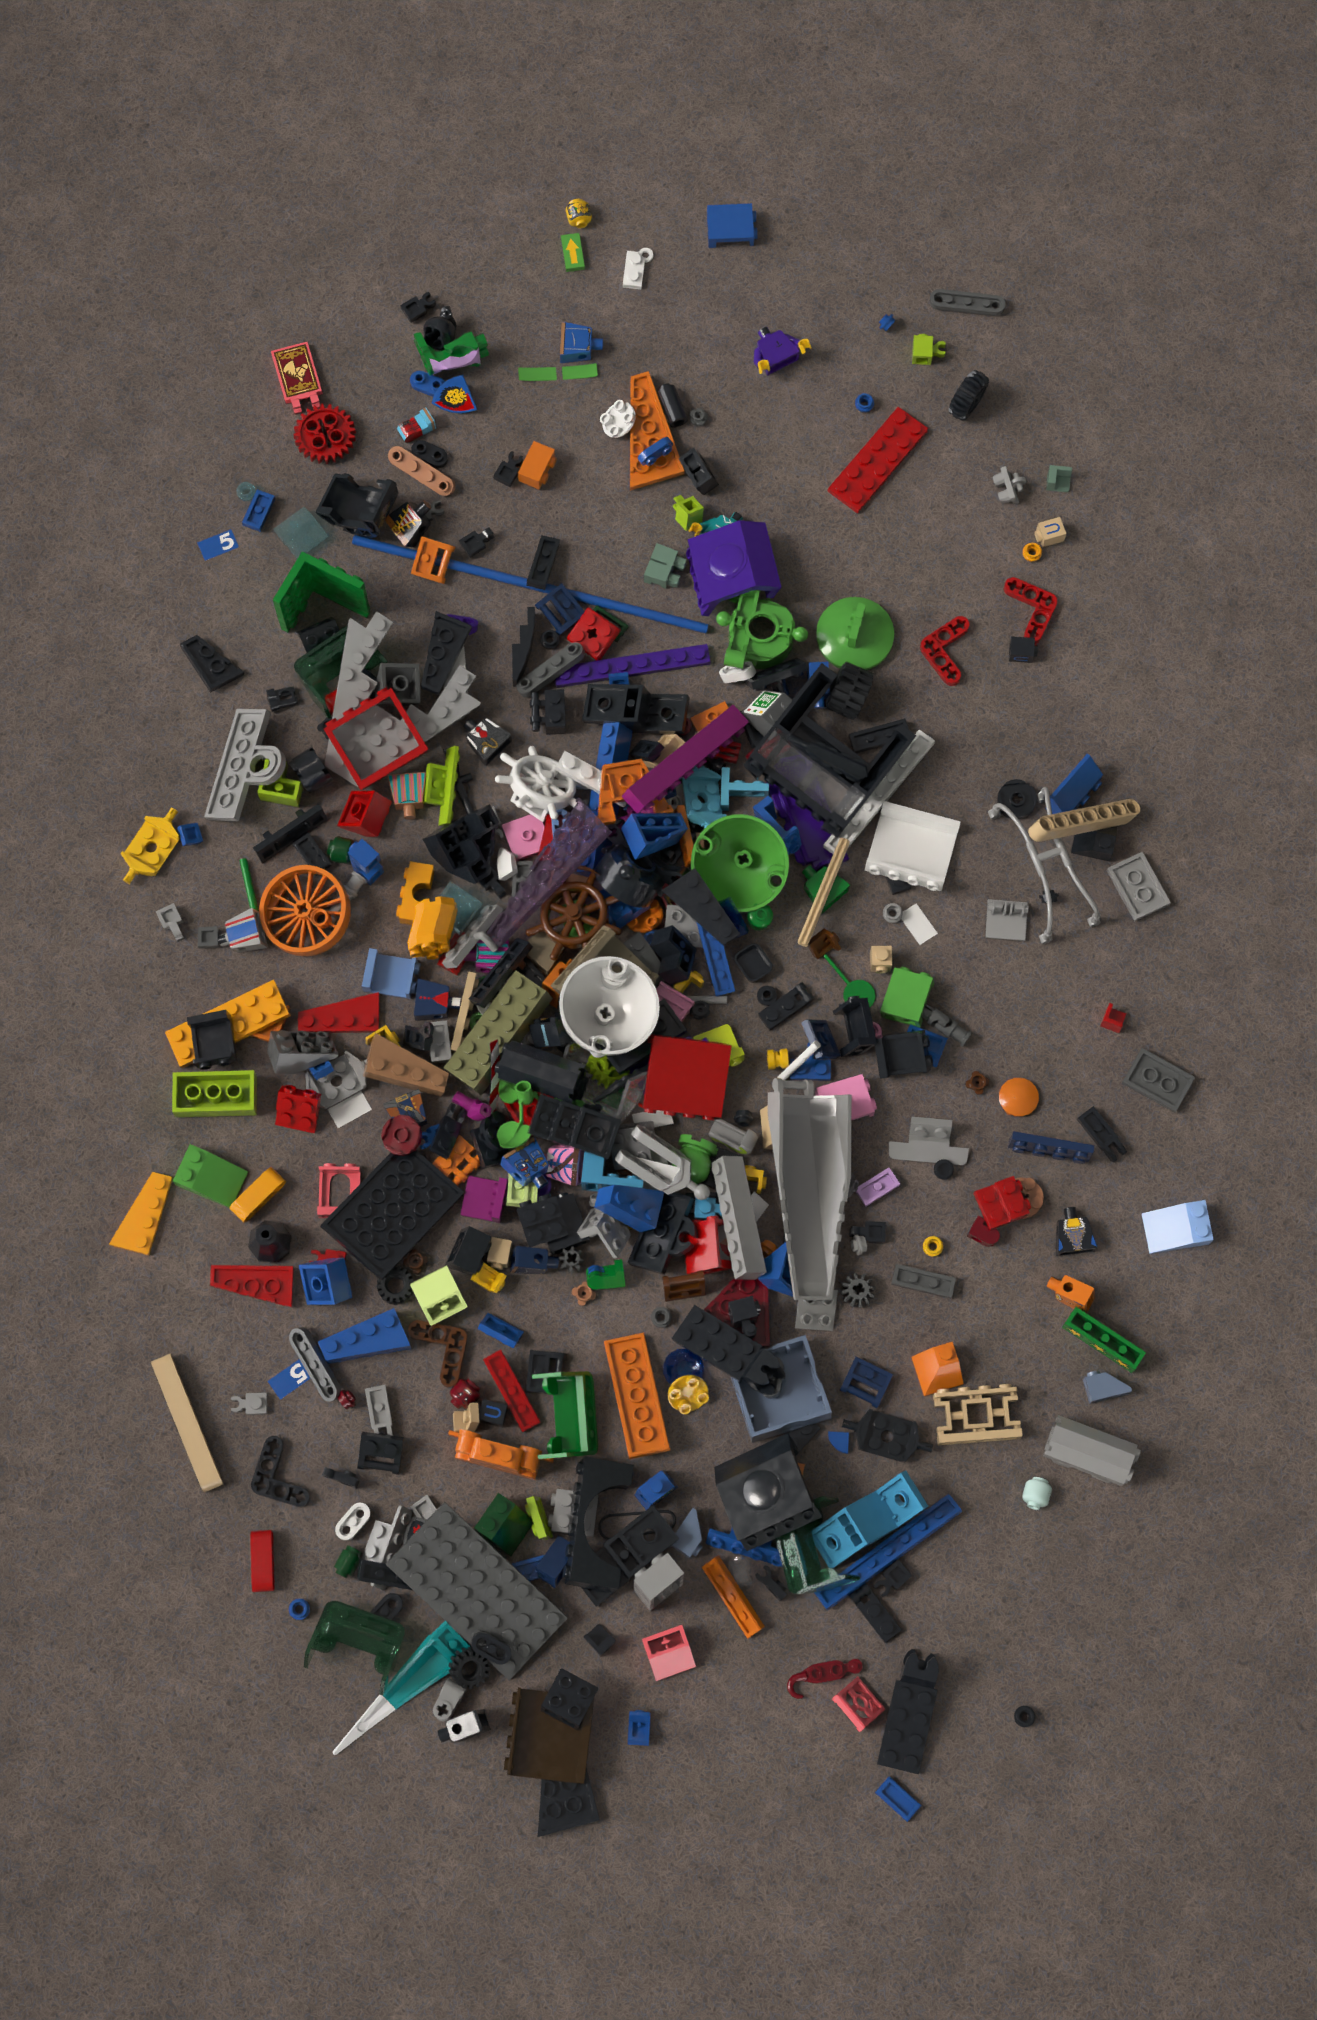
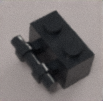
(554, 712)
(743, 1314)

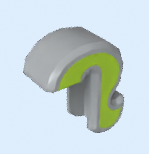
(733, 1137)

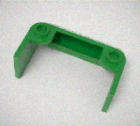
(573, 1413)

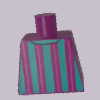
(484, 957)

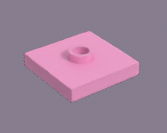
(524, 836)

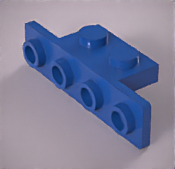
(729, 1542)

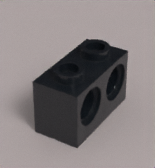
(698, 471)

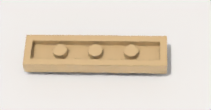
(466, 1004)

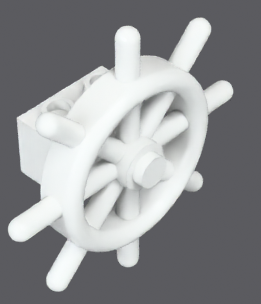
(539, 791)

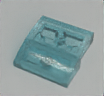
(300, 532)

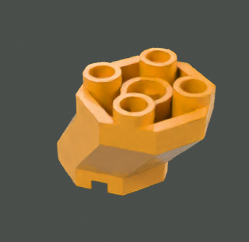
(432, 927)

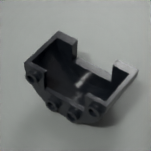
(357, 507)

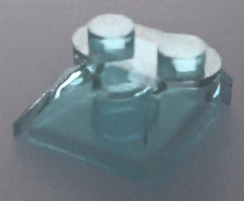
(466, 906)

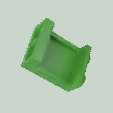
(906, 996)

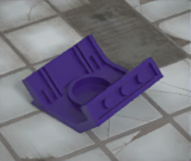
(732, 563)

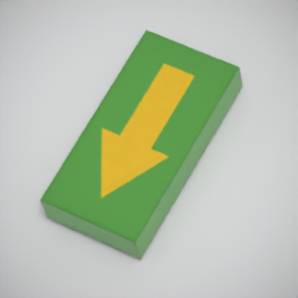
(572, 252)

